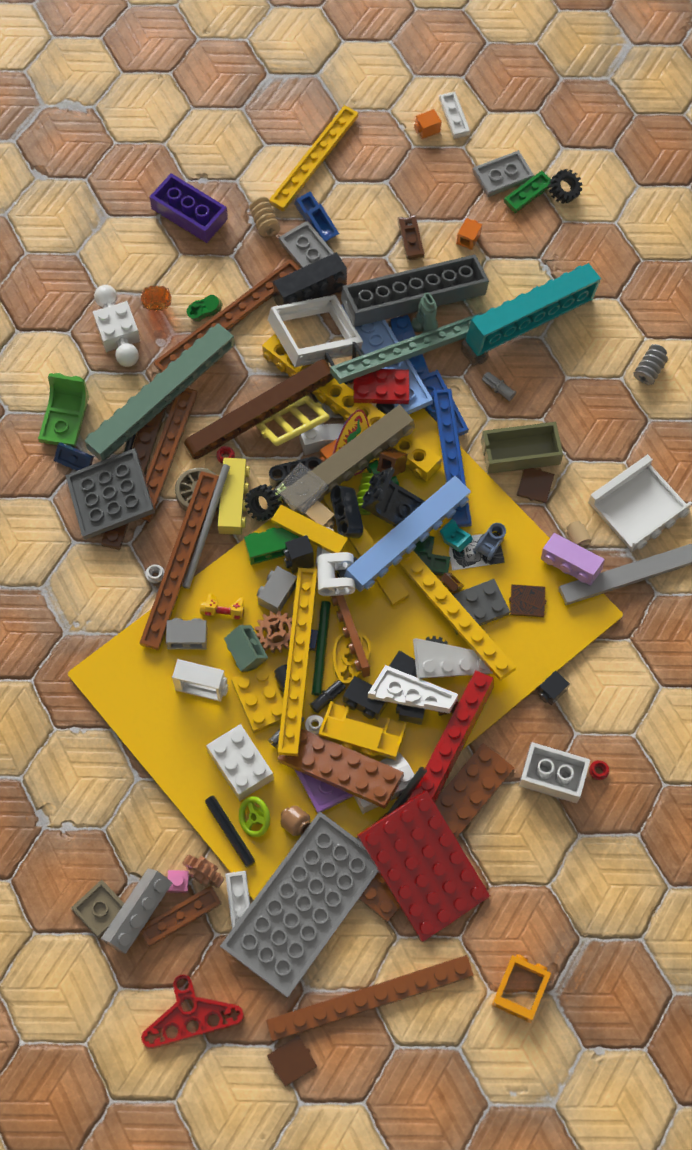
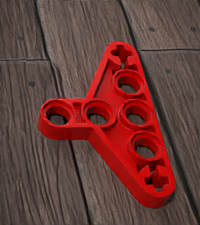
(179, 1018)

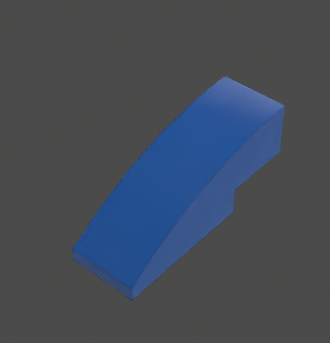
(316, 216)

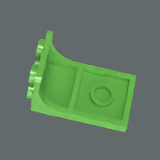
(64, 410)

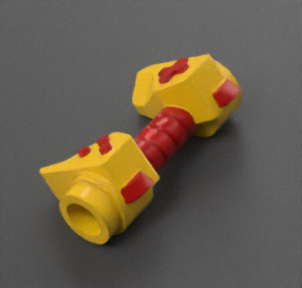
(211, 607)

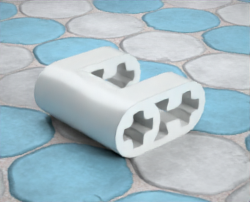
(326, 567)

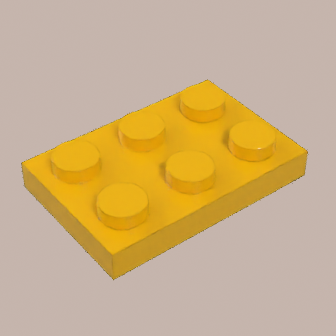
(259, 697)

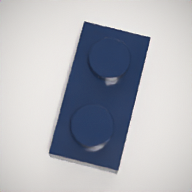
(72, 457)

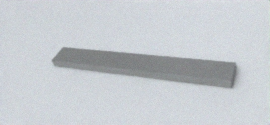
(628, 574)

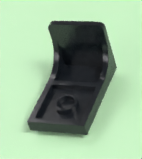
(388, 499)

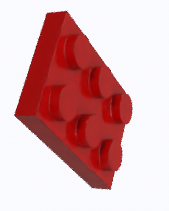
(382, 387)

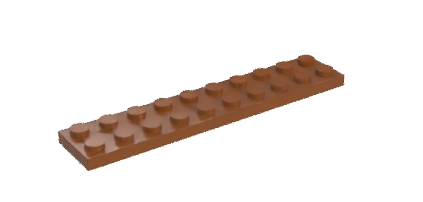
(458, 806)

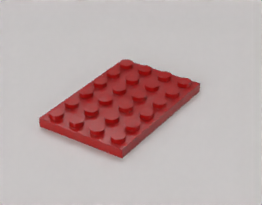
(423, 865)

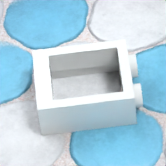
(200, 680)

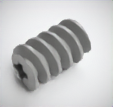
(651, 364)

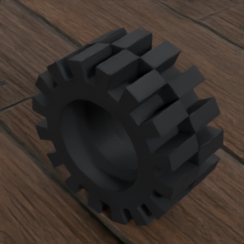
(571, 179)
(254, 506)

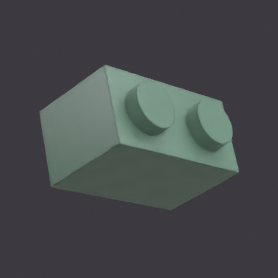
(245, 648)

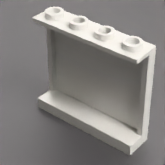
(638, 504)

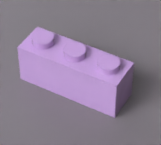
(572, 559)

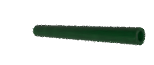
(321, 648)

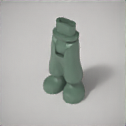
(426, 315)

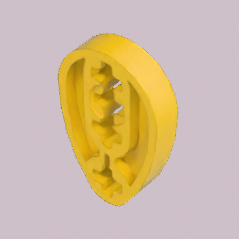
(340, 661)

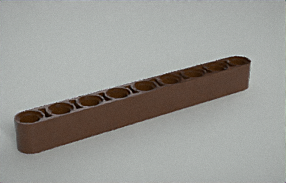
(258, 409)

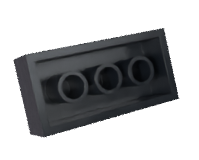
(311, 281)

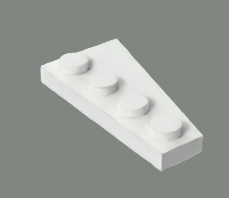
(444, 660)
(411, 691)

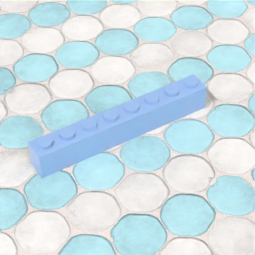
(408, 533)

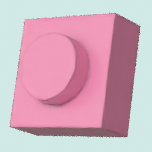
(180, 881)

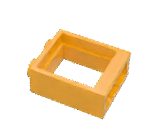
(511, 1007)

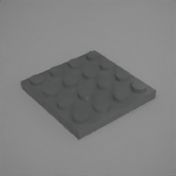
(110, 494)

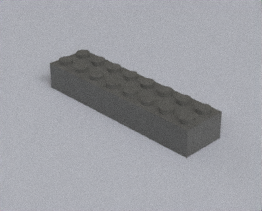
(402, 291)

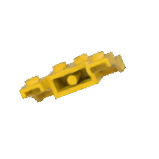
(361, 736)

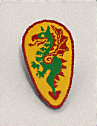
(352, 428)

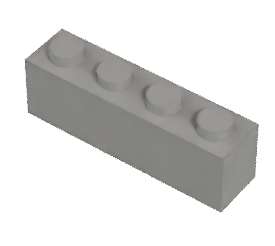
(136, 910)

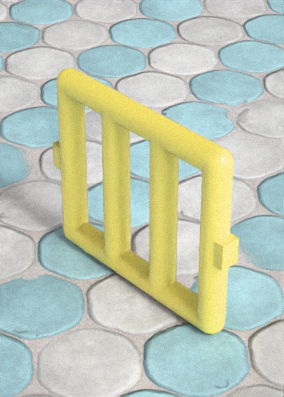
(292, 433)

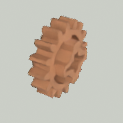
(271, 624)
(203, 871)

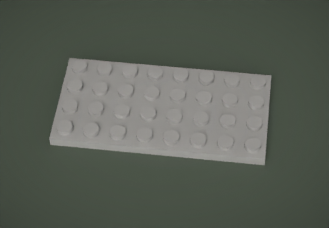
(301, 905)

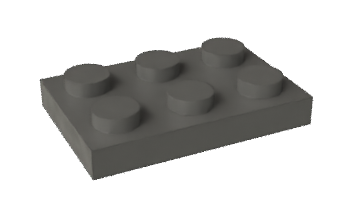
(483, 602)

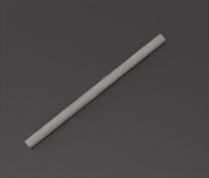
(206, 526)

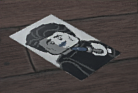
(468, 558)

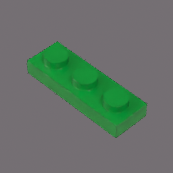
(527, 192)

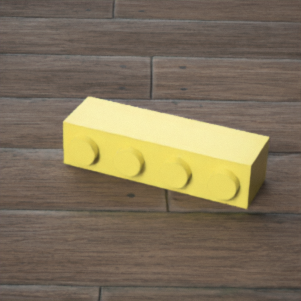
(232, 497)

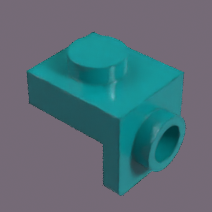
(455, 536)

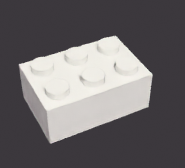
(240, 762)
(554, 772)

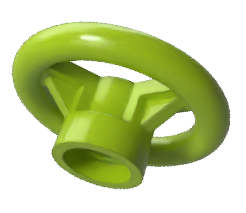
(257, 815)

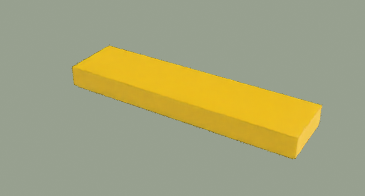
(304, 526)

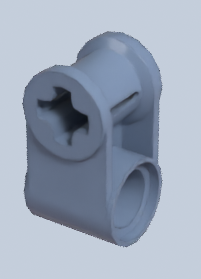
(489, 543)

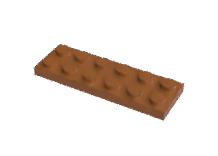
(344, 769)

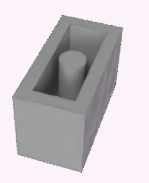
(277, 589)
(186, 634)

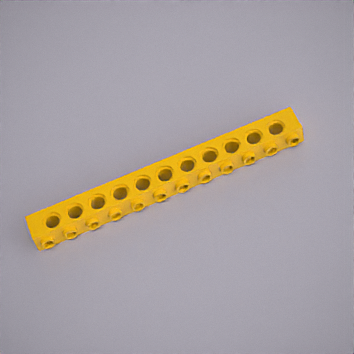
(416, 450)

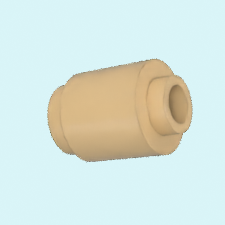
(578, 534)

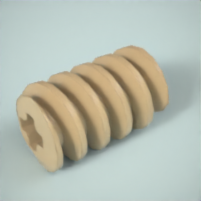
(264, 217)

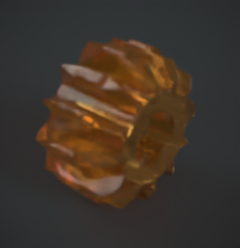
(155, 298)

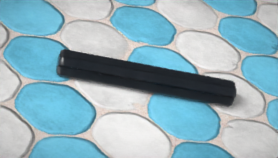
(230, 831)

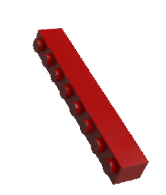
(455, 735)

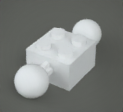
(116, 326)

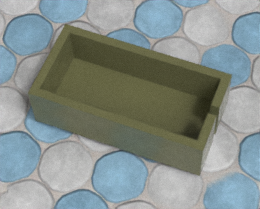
(521, 447)

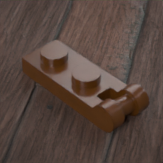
(411, 237)

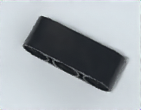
(285, 469)
(346, 511)

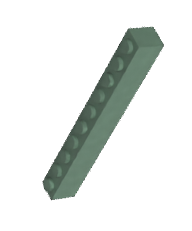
(159, 392)

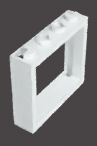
(311, 307)

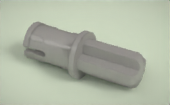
(498, 386)

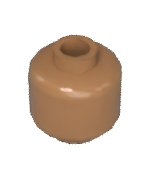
(295, 820)

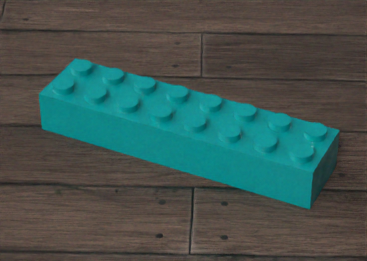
(532, 309)

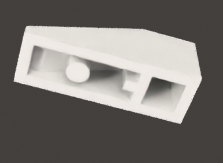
(319, 437)

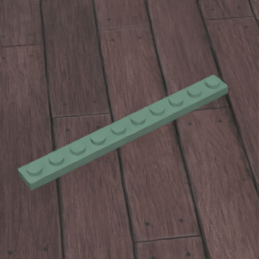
(401, 351)

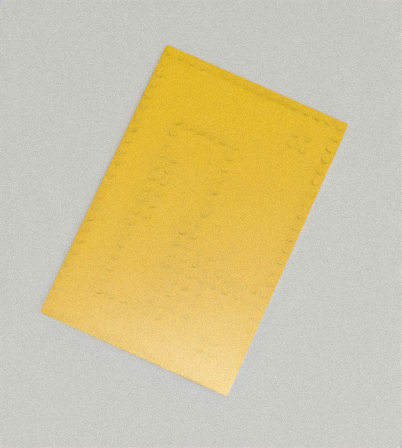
(171, 728)

